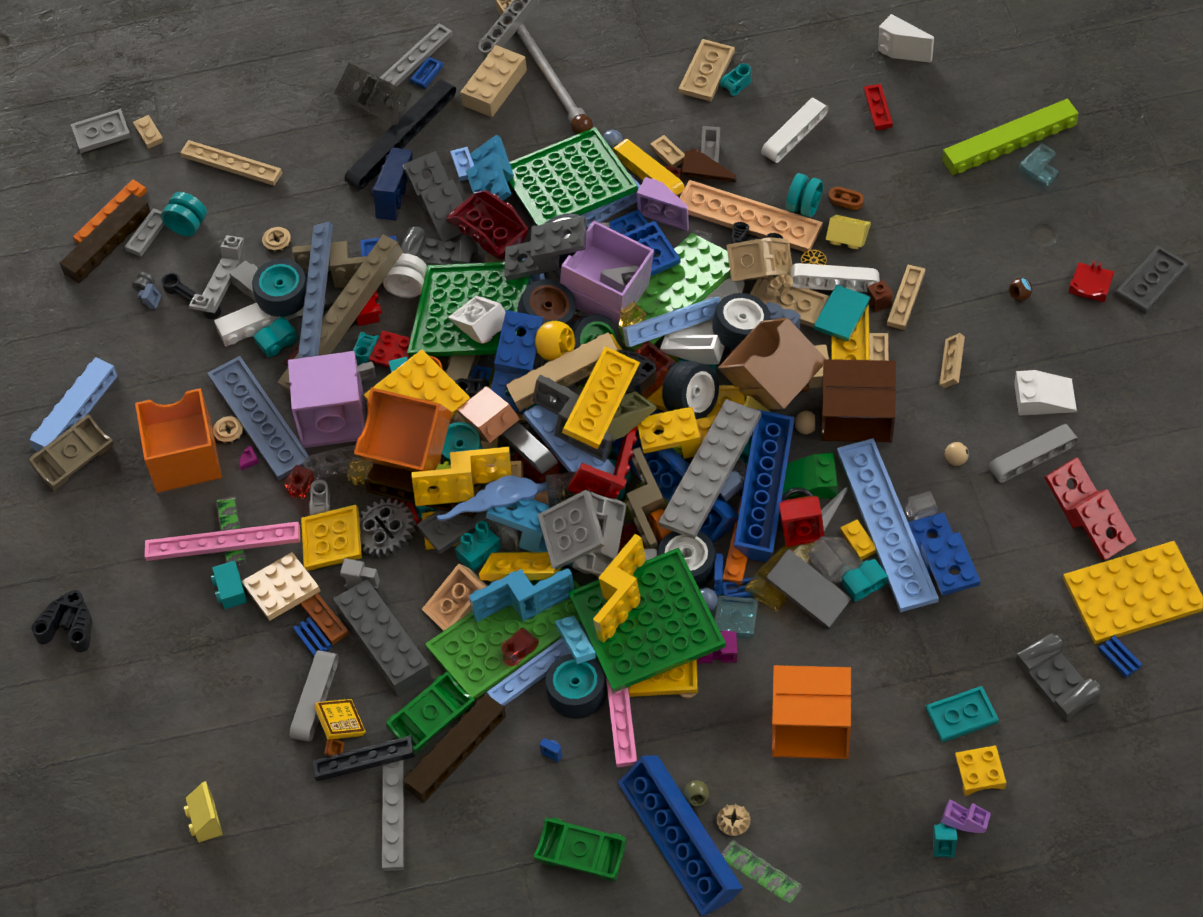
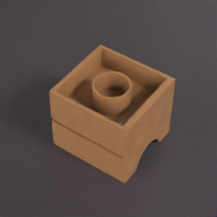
(773, 363)

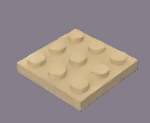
(280, 586)

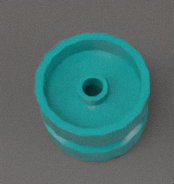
(804, 195)
(184, 214)
(460, 438)

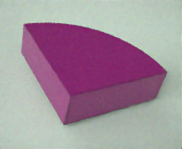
(248, 458)

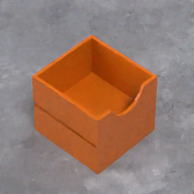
(403, 431)
(178, 442)
(811, 712)

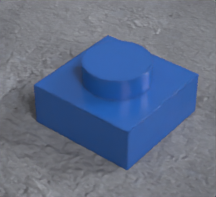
(551, 749)

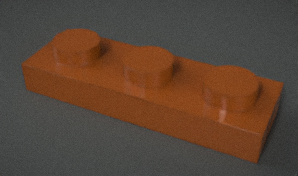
(324, 618)

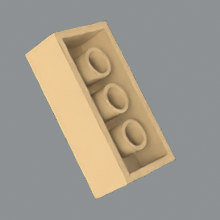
(493, 81)

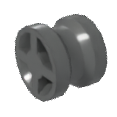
(143, 279)

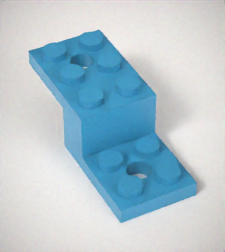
(490, 169)
(524, 519)
(519, 592)

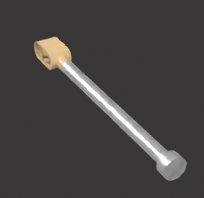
(501, 6)

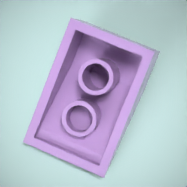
(661, 204)

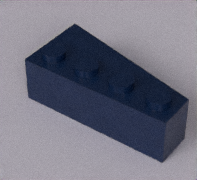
(391, 184)

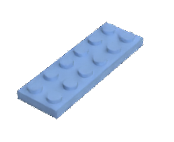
(571, 457)

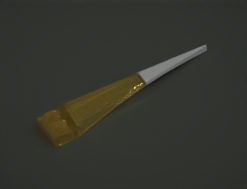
(763, 590)

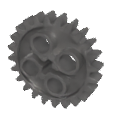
(399, 516)

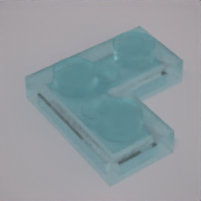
(1037, 165)

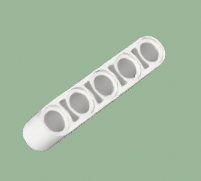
(794, 130)
(827, 276)

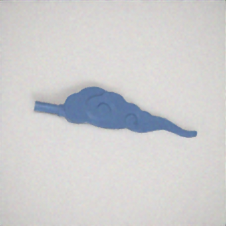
(498, 493)

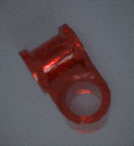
(518, 647)

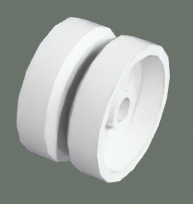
(406, 276)

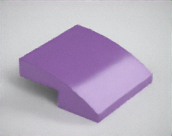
(970, 820)

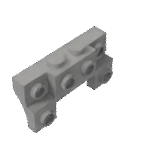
(610, 517)

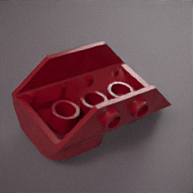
(489, 222)

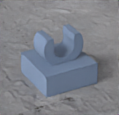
(150, 296)

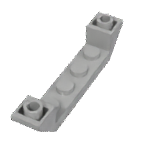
(213, 294)

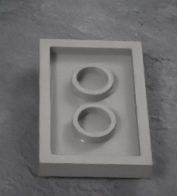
(100, 130)

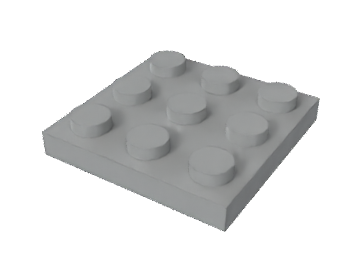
(571, 529)

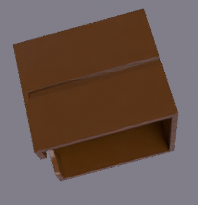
(858, 400)

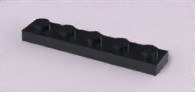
(363, 758)

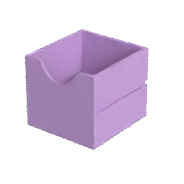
(606, 251)
(327, 399)

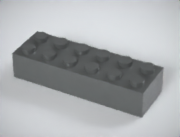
(382, 637)

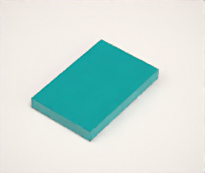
(842, 313)
(961, 714)

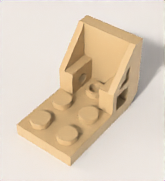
(759, 258)

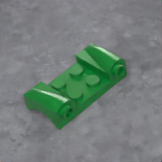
(430, 711)
(581, 849)

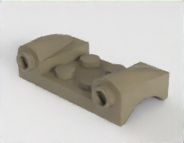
(70, 452)

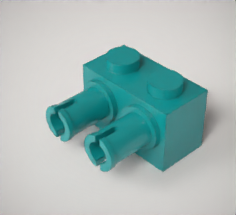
(477, 547)

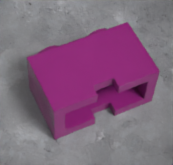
(726, 654)

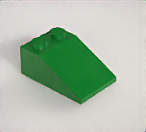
(812, 473)

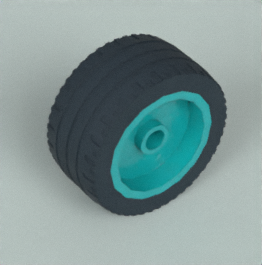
(280, 287)
(575, 688)

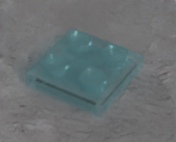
(737, 615)

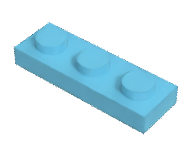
(575, 639)

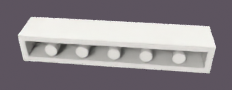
(246, 323)

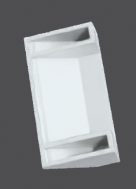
(698, 341)

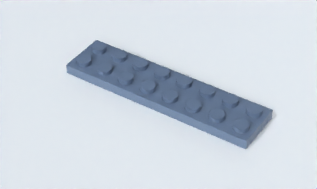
(258, 417)

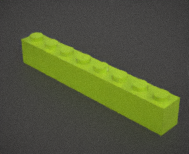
(1010, 137)

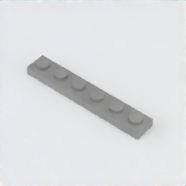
(417, 55)
(393, 817)

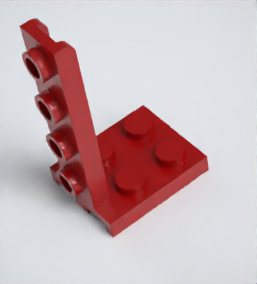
(602, 482)

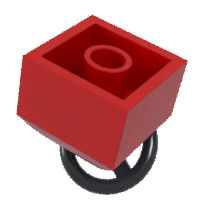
(801, 518)

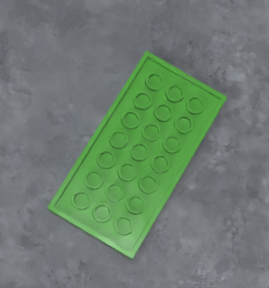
(696, 277)
(474, 651)

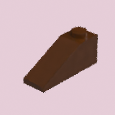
(700, 165)

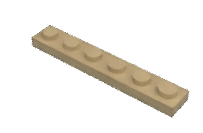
(231, 162)

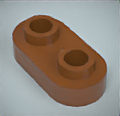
(845, 198)

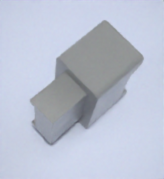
(356, 572)

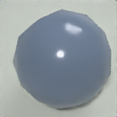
(613, 138)
(710, 598)

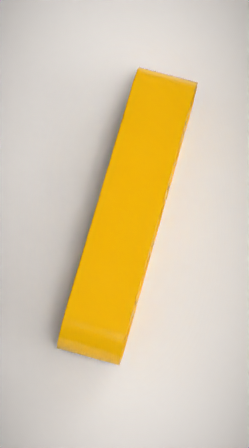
(645, 166)

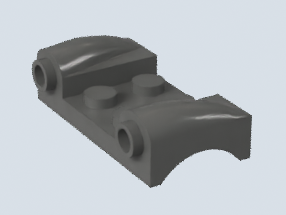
(436, 251)
(1057, 677)

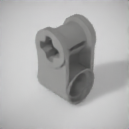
(319, 501)

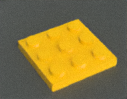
(331, 537)

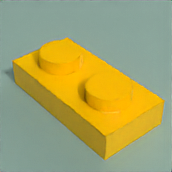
(858, 539)

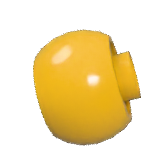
(554, 340)

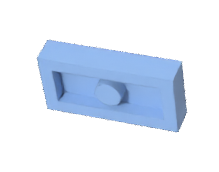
(462, 162)

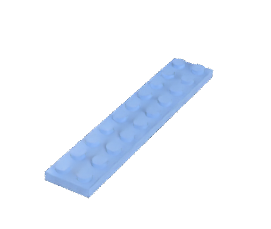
(887, 525)

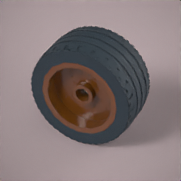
(548, 300)

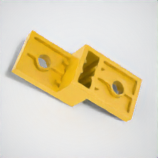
(679, 429)
(457, 483)
(619, 588)

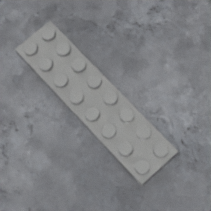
(710, 469)

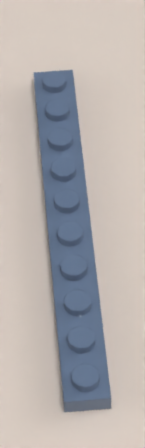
(315, 290)

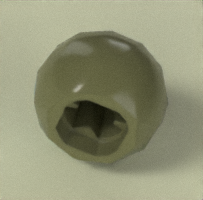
(696, 793)

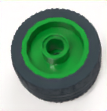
(591, 326)

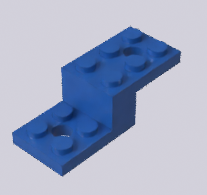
(650, 236)
(515, 354)
(944, 553)

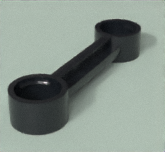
(185, 292)

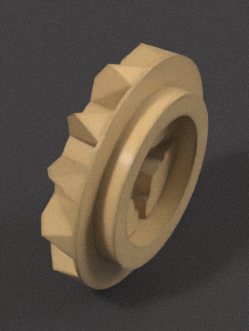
(281, 233)
(779, 285)
(235, 426)
(739, 826)

